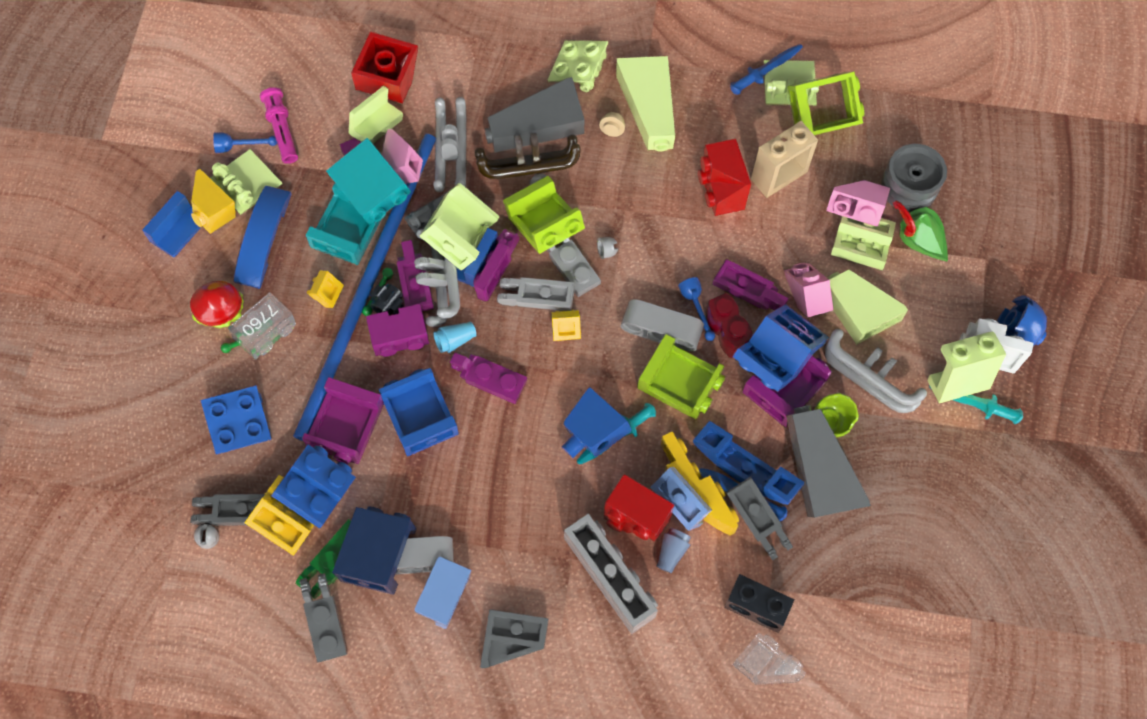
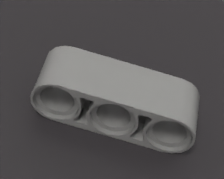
(655, 321)
(422, 554)

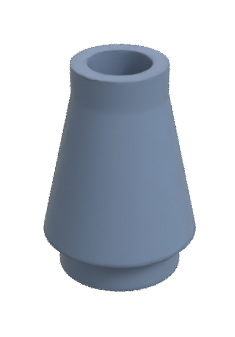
(672, 550)

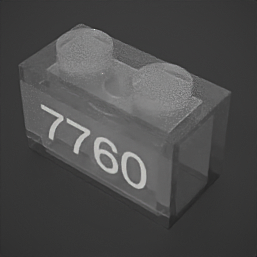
(262, 326)

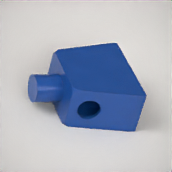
(593, 425)

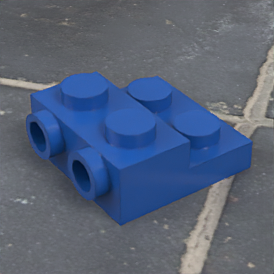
(314, 485)

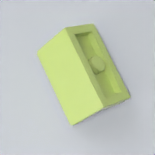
(373, 117)

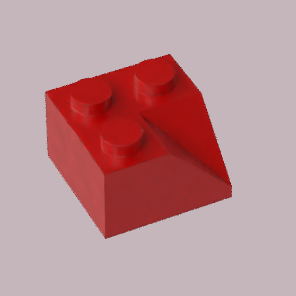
(387, 64)
(724, 177)
(637, 510)

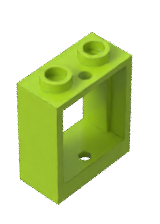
(850, 88)

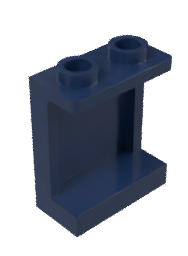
(373, 549)

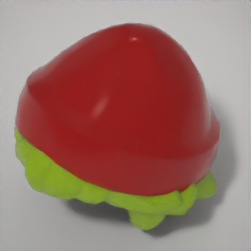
(216, 304)

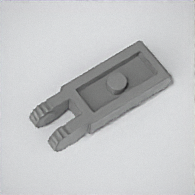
(574, 267)
(537, 293)

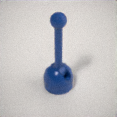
(224, 142)
(691, 290)

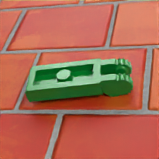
(325, 560)

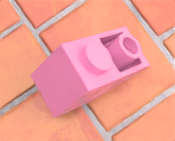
(402, 157)
(859, 201)
(809, 289)

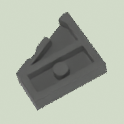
(512, 636)

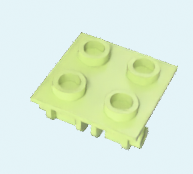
(580, 61)
(787, 74)
(244, 179)

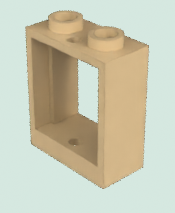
(783, 162)

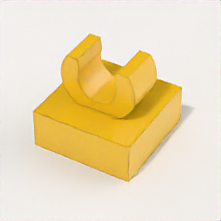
(325, 289)
(566, 325)

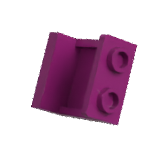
(793, 395)
(345, 421)

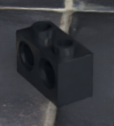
(759, 603)

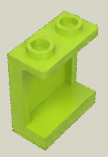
(543, 215)
(680, 379)

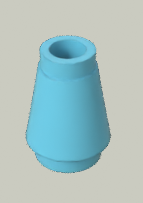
(453, 336)

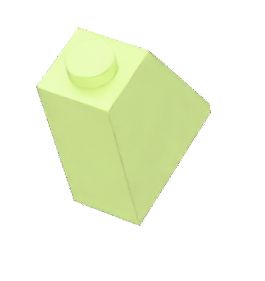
(862, 306)

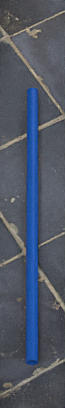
(359, 300)

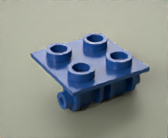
(236, 419)

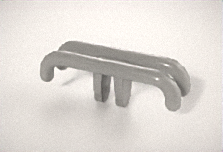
(450, 143)
(441, 275)
(869, 380)

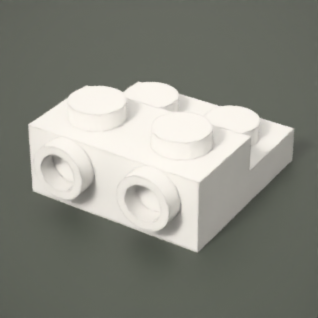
(1016, 347)

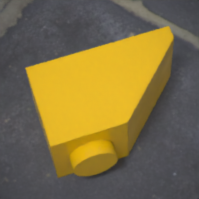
(210, 204)

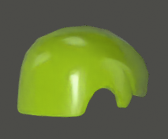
(839, 412)

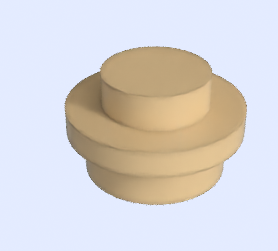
(612, 124)

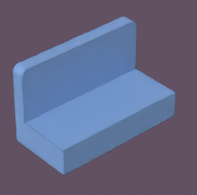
(688, 504)
(442, 591)

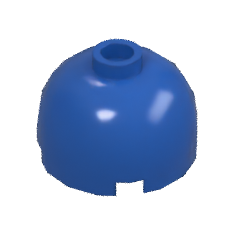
(1025, 320)

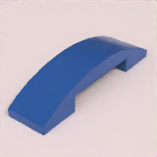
(260, 236)
(740, 465)

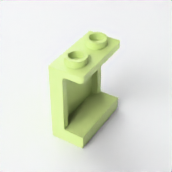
(459, 226)
(969, 367)

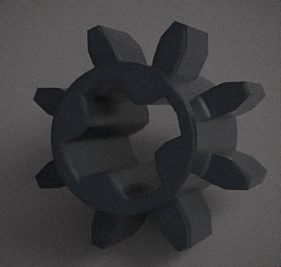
(386, 299)

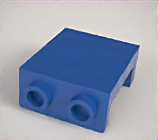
(418, 411)

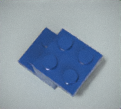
(780, 347)

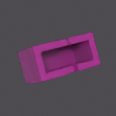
(397, 331)

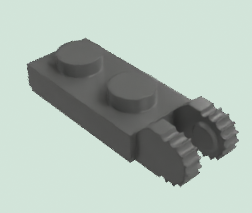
(227, 509)
(758, 515)
(323, 621)

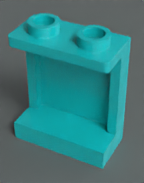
(369, 181)
(342, 230)

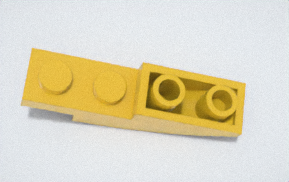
(721, 516)

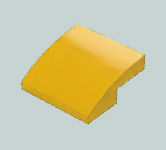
(279, 522)

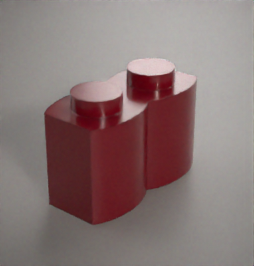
(726, 322)

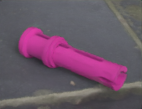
(277, 116)

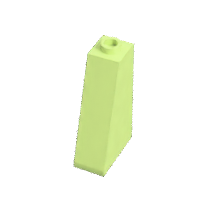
(649, 97)

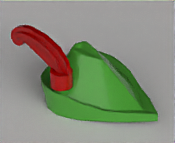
(923, 231)

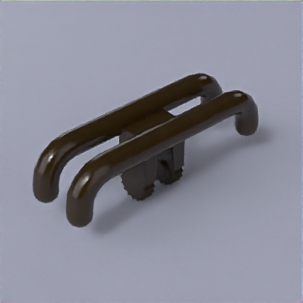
(529, 164)

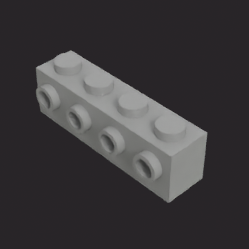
(610, 573)

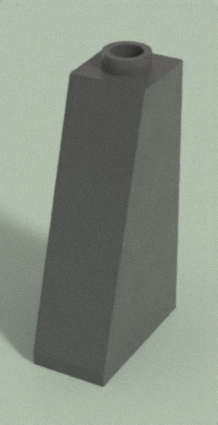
(549, 113)
(822, 465)

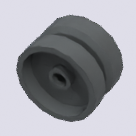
(914, 176)

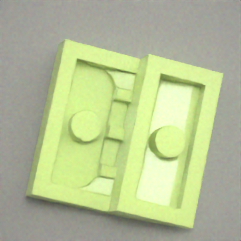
(864, 242)

